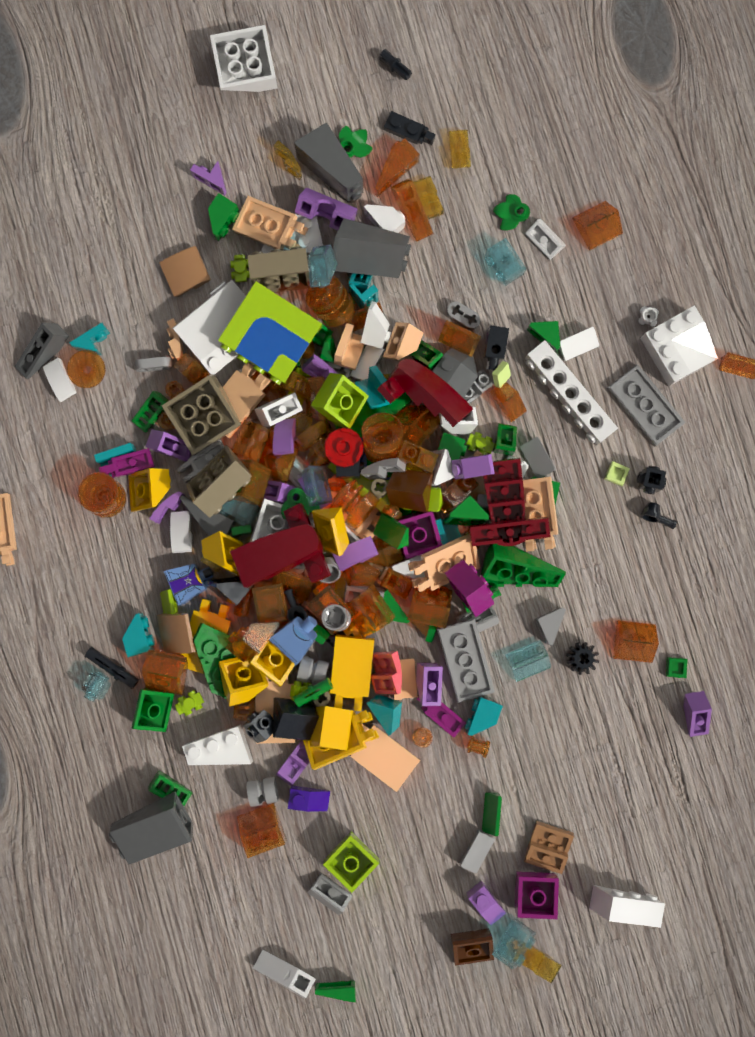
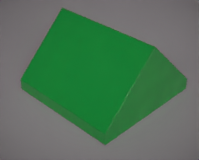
(467, 514)
(152, 710)

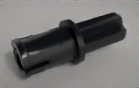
(395, 64)

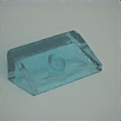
(316, 485)

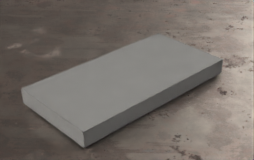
(646, 405)
(465, 660)

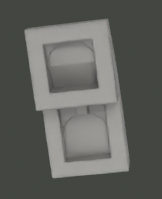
(380, 468)

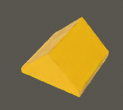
(331, 529)
(332, 728)

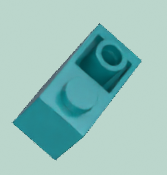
(137, 637)
(484, 716)

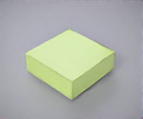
(501, 374)
(616, 473)

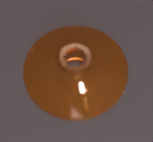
(77, 365)

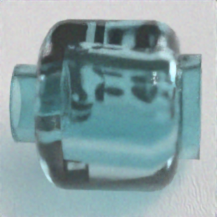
(96, 686)

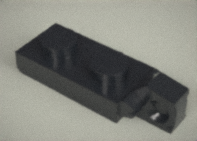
(408, 129)

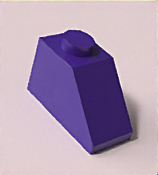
(308, 799)

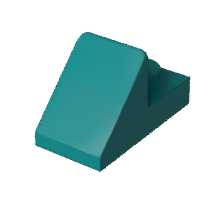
(89, 338)

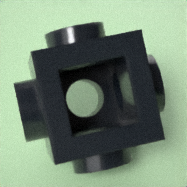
(656, 475)
(259, 725)

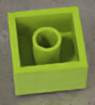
(339, 400)
(351, 861)

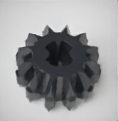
(589, 657)

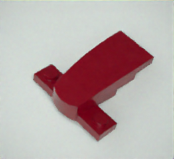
(425, 388)
(507, 509)
(283, 551)

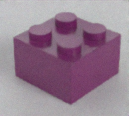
(422, 533)
(470, 587)
(536, 895)

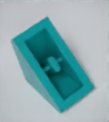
(361, 281)
(386, 711)

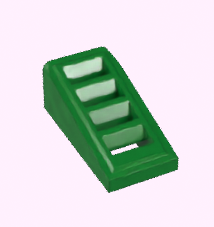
(155, 395)
(173, 784)
(337, 990)

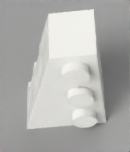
(220, 748)
(627, 906)

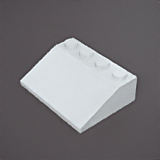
(207, 323)

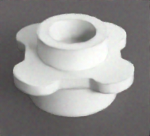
(653, 312)

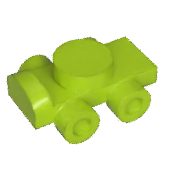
(240, 264)
(476, 441)
(297, 688)
(186, 704)

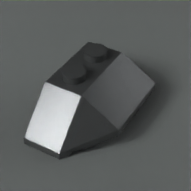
(457, 371)

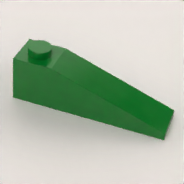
(514, 566)

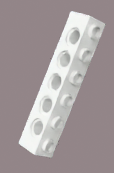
(569, 382)

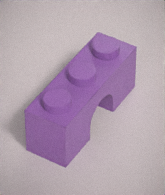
(316, 204)

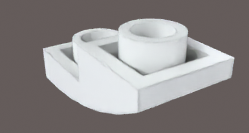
(59, 380)
(180, 532)

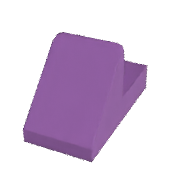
(212, 179)

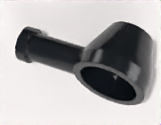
(653, 514)
(294, 606)

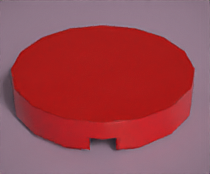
(343, 447)

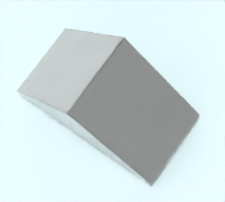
(550, 624)

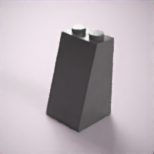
(329, 161)
(370, 250)
(152, 829)

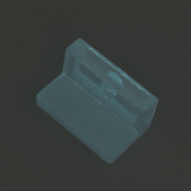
(528, 660)

